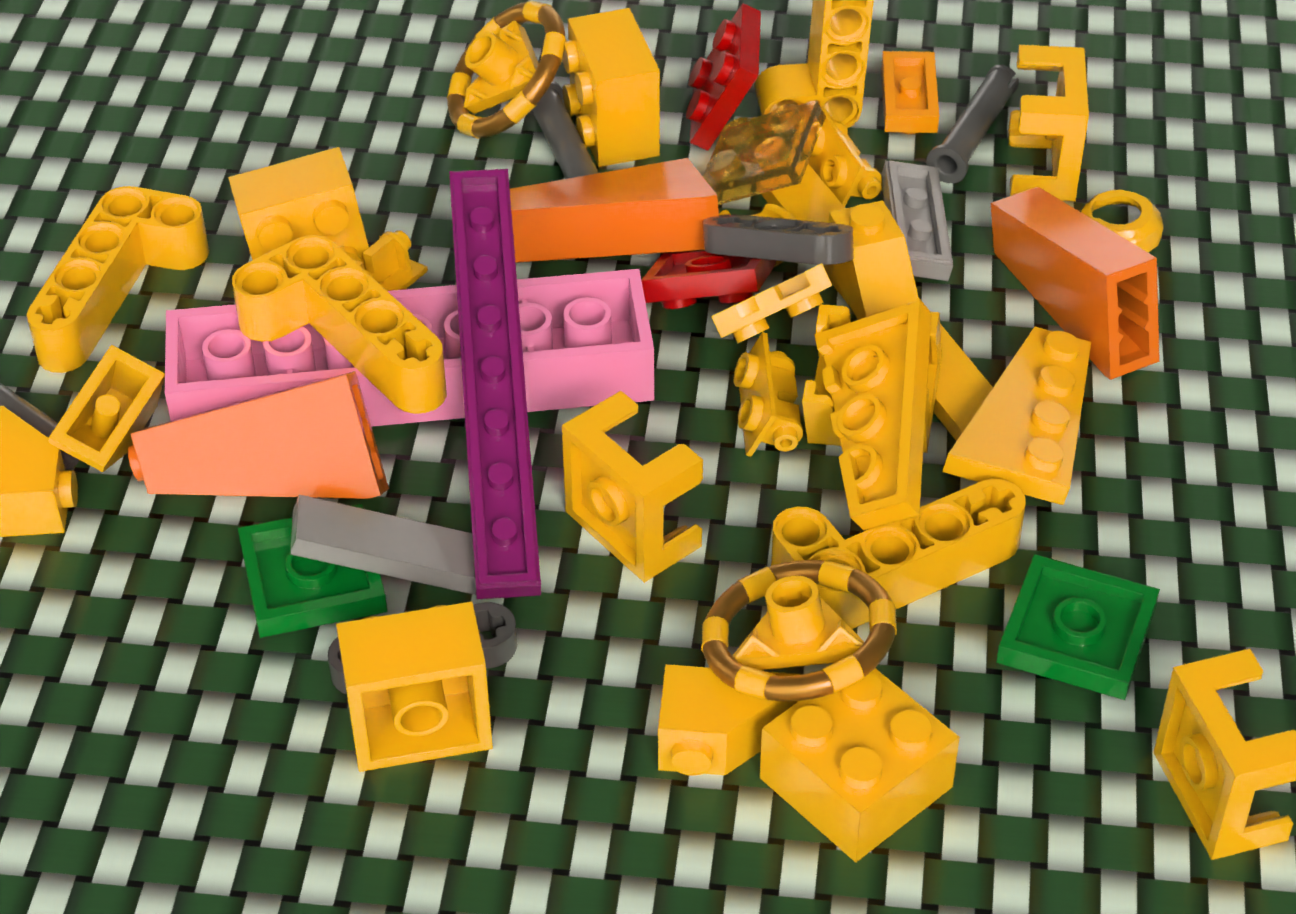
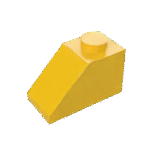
(881, 266)
(108, 409)
(32, 481)
(708, 723)

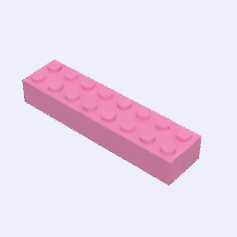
(578, 338)

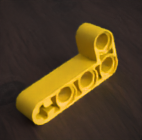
(834, 63)
(102, 264)
(326, 288)
(913, 555)

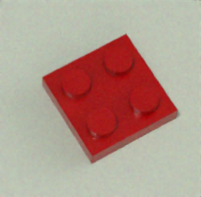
(724, 76)
(689, 275)

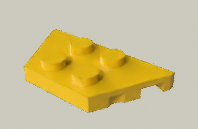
(794, 294)

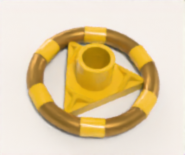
(505, 70)
(798, 631)

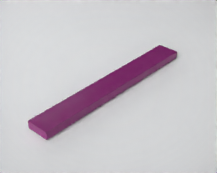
(494, 387)

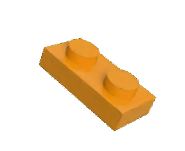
(910, 92)

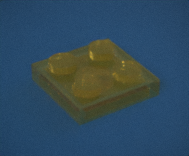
(764, 151)

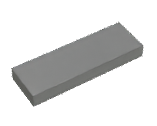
(917, 206)
(383, 544)

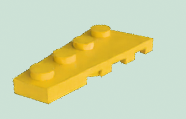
(879, 405)
(1029, 419)

